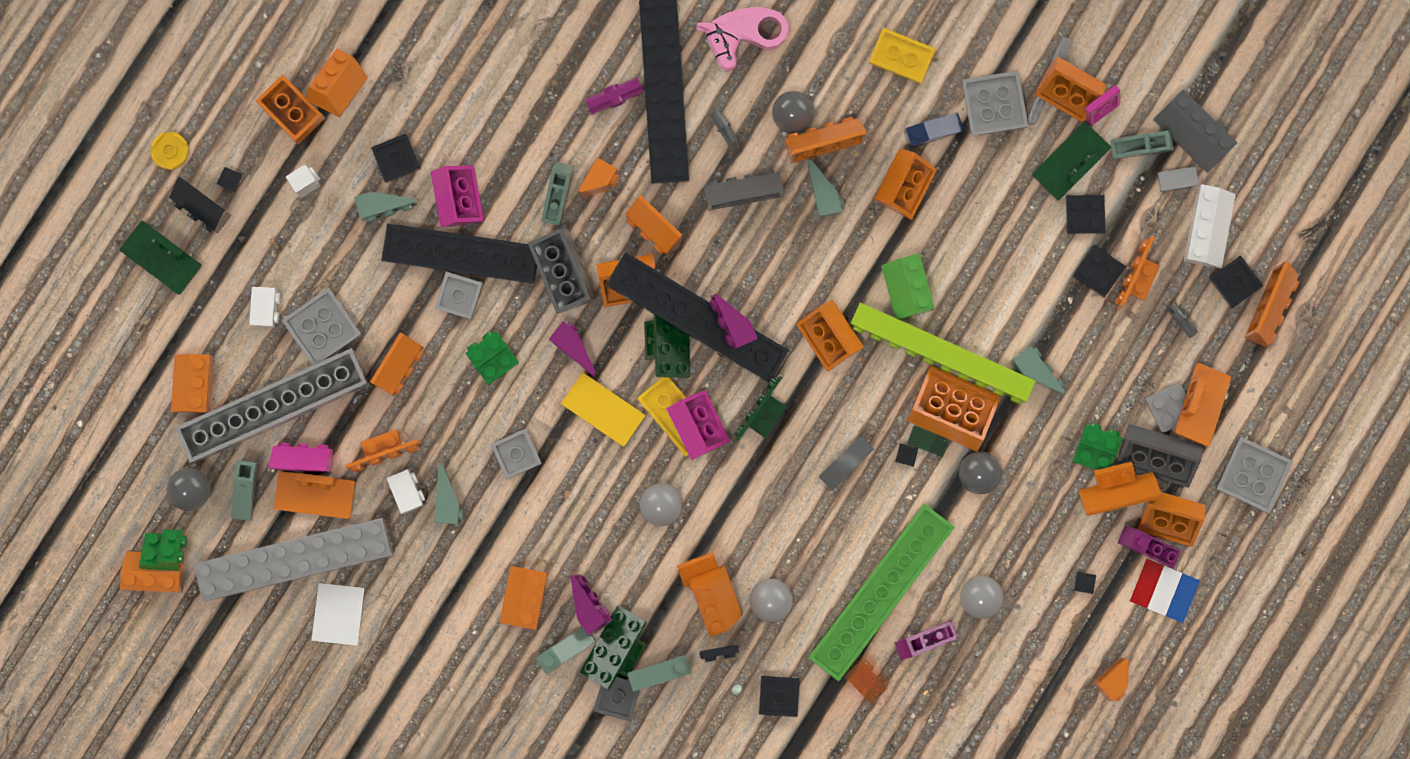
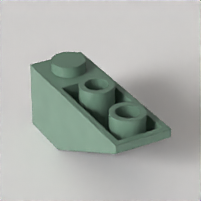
(377, 204)
(1031, 366)
(244, 489)

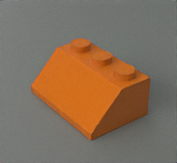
(337, 83)
(1069, 88)
(905, 183)
(653, 226)
(605, 269)
(829, 335)
(397, 365)
(192, 383)
(1172, 519)
(148, 579)
(523, 598)
(716, 600)

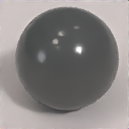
(793, 112)
(980, 472)
(188, 489)

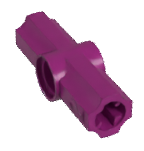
(614, 96)

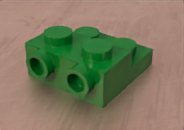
(491, 357)
(1097, 448)
(163, 550)

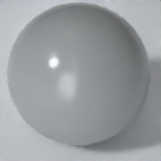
(661, 504)
(981, 597)
(771, 600)

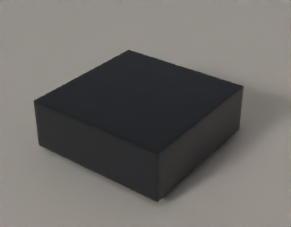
(229, 179)
(906, 455)
(1084, 582)

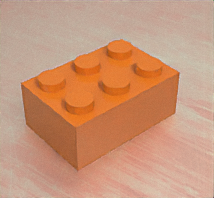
(290, 109)

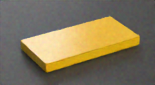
(656, 400)
(603, 409)

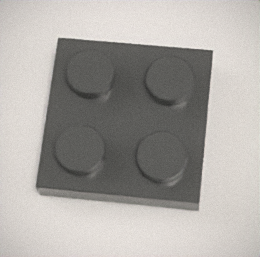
(617, 701)

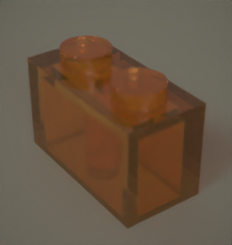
(866, 681)

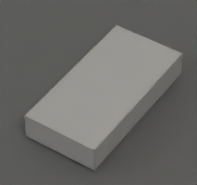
(1177, 179)

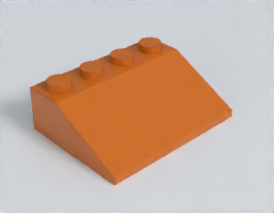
(824, 140)
(1272, 304)
(954, 408)

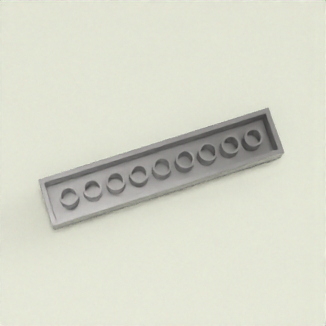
(272, 406)
(293, 559)

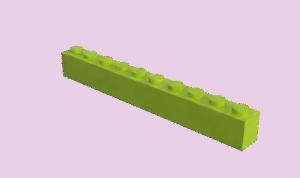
(943, 353)

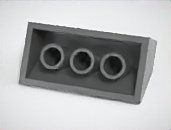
(1195, 131)
(743, 191)
(562, 270)
(1162, 454)

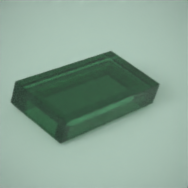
(928, 441)

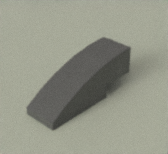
(846, 462)

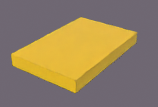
(902, 56)

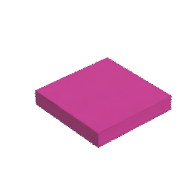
(1103, 105)

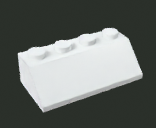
(1209, 226)

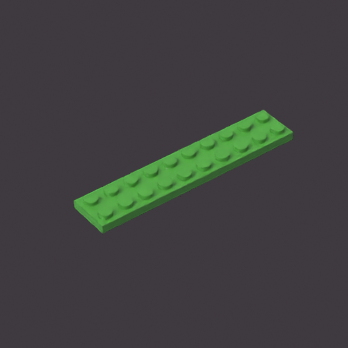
(881, 592)

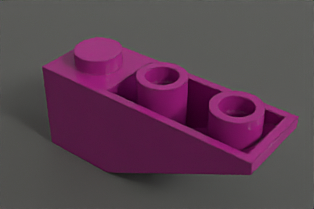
(737, 327)
(1149, 546)
(588, 608)

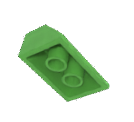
(907, 287)

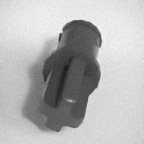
(724, 127)
(1182, 320)

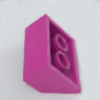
(457, 195)
(698, 425)
(301, 458)

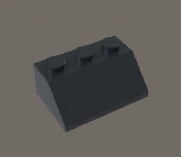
(198, 206)

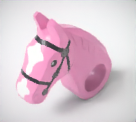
(741, 25)

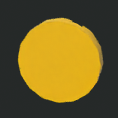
(169, 150)

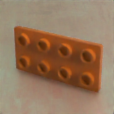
(1141, 278)
(1202, 404)
(381, 447)
(1118, 488)
(314, 495)

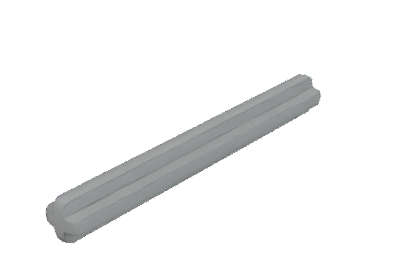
(1039, 103)

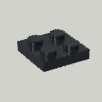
(395, 158)
(1085, 214)
(1099, 271)
(1236, 282)
(711, 654)
(779, 696)

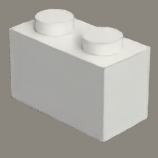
(304, 180)
(264, 307)
(405, 491)

